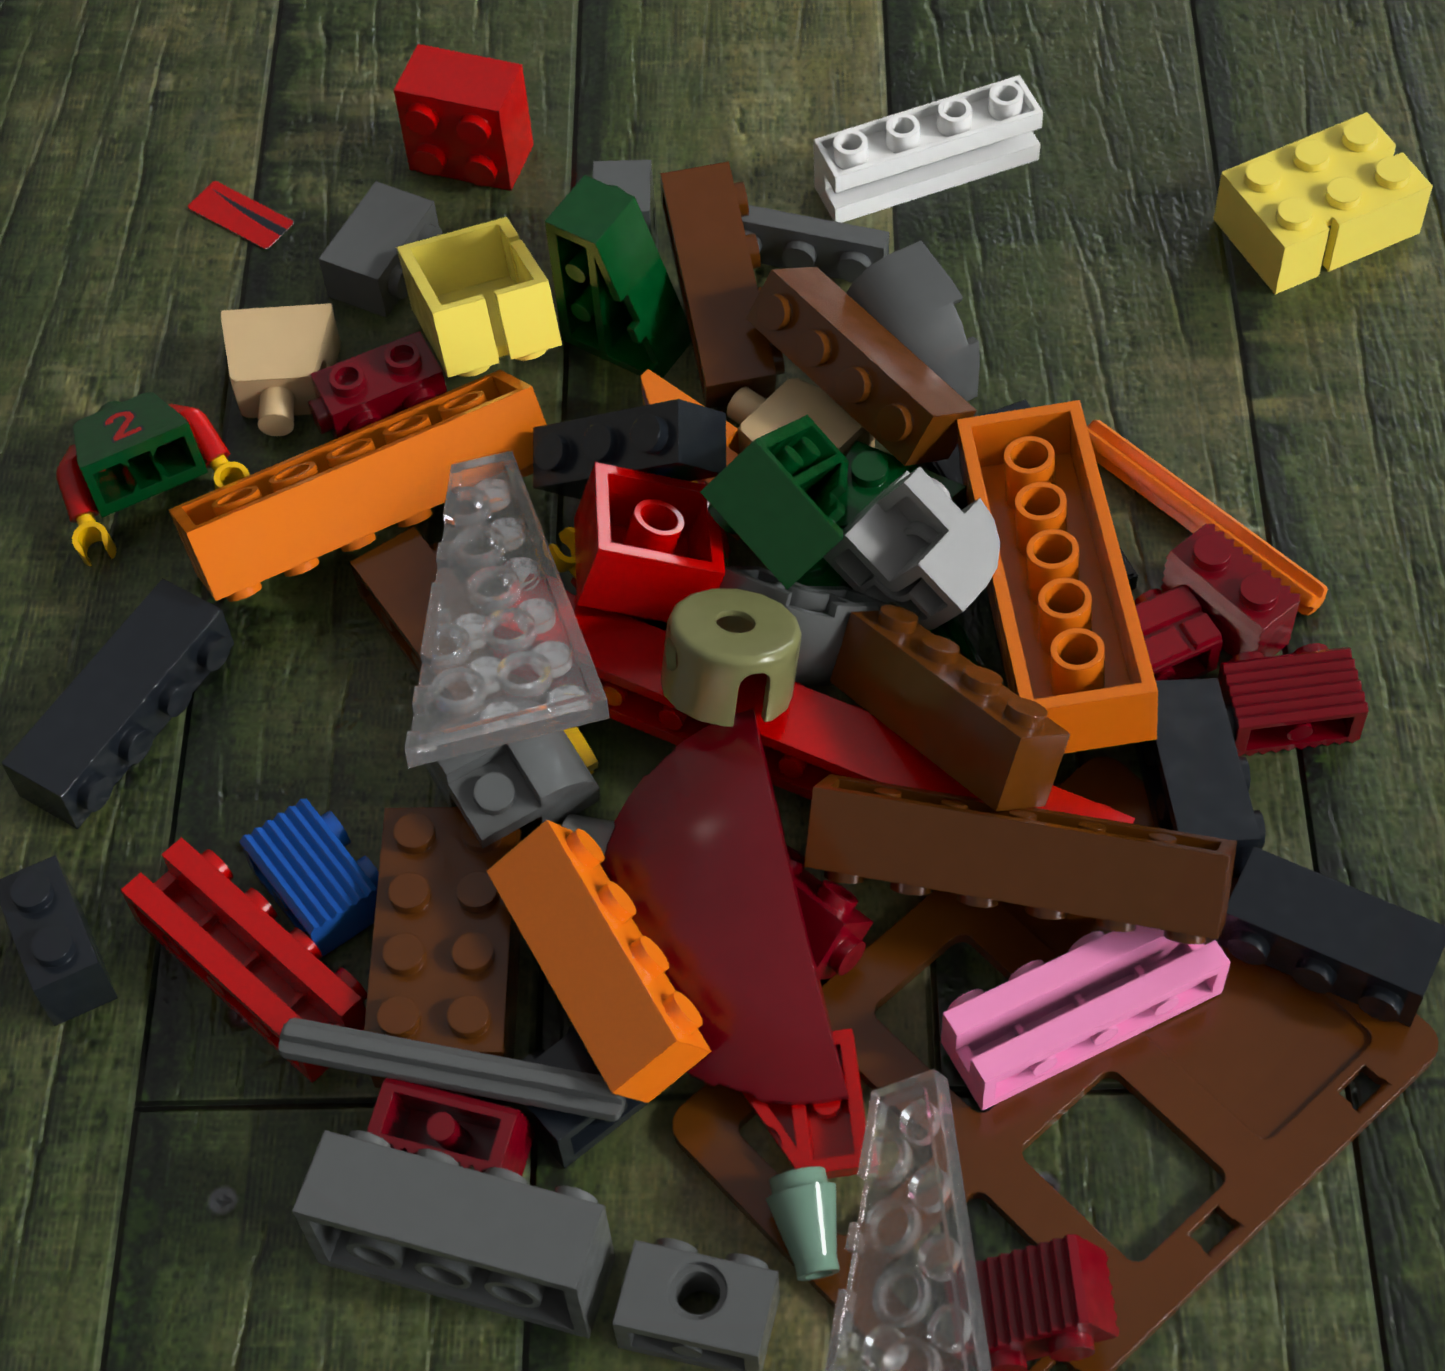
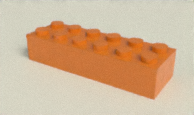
(352, 486)
(1060, 575)

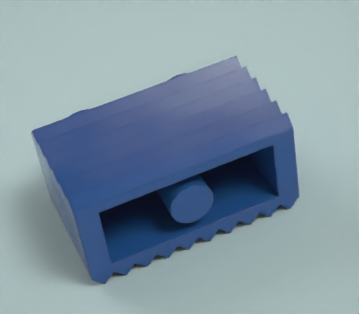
(313, 875)

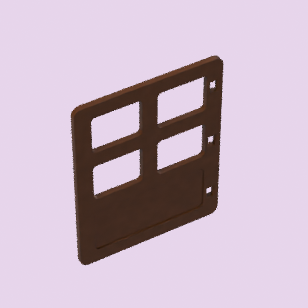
(1236, 1078)

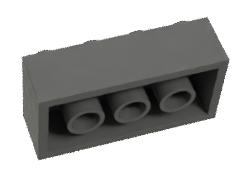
(457, 1231)

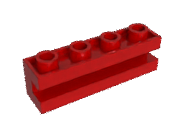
(240, 948)

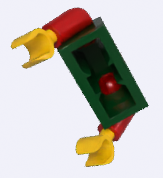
(134, 454)

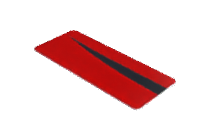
(240, 214)

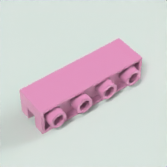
(1075, 1008)

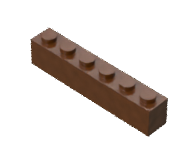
(1021, 857)

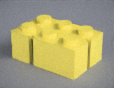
(1339, 177)
(479, 297)

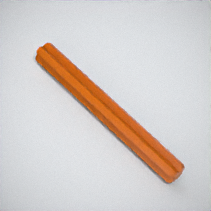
(1195, 510)

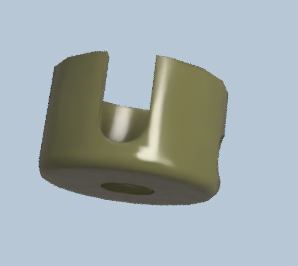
(719, 641)

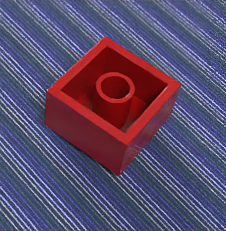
(464, 116)
(644, 543)

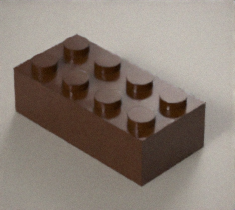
(442, 936)

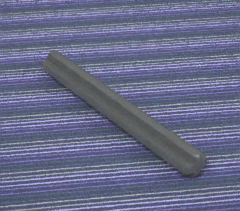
(450, 1068)

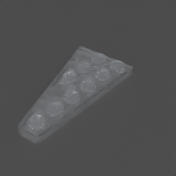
(498, 626)
(913, 1261)

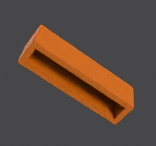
(599, 961)

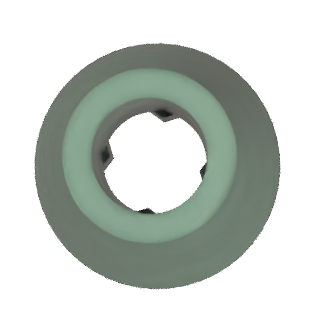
(807, 1220)

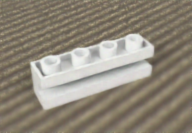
(927, 149)

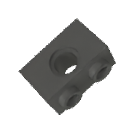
(724, 1339)

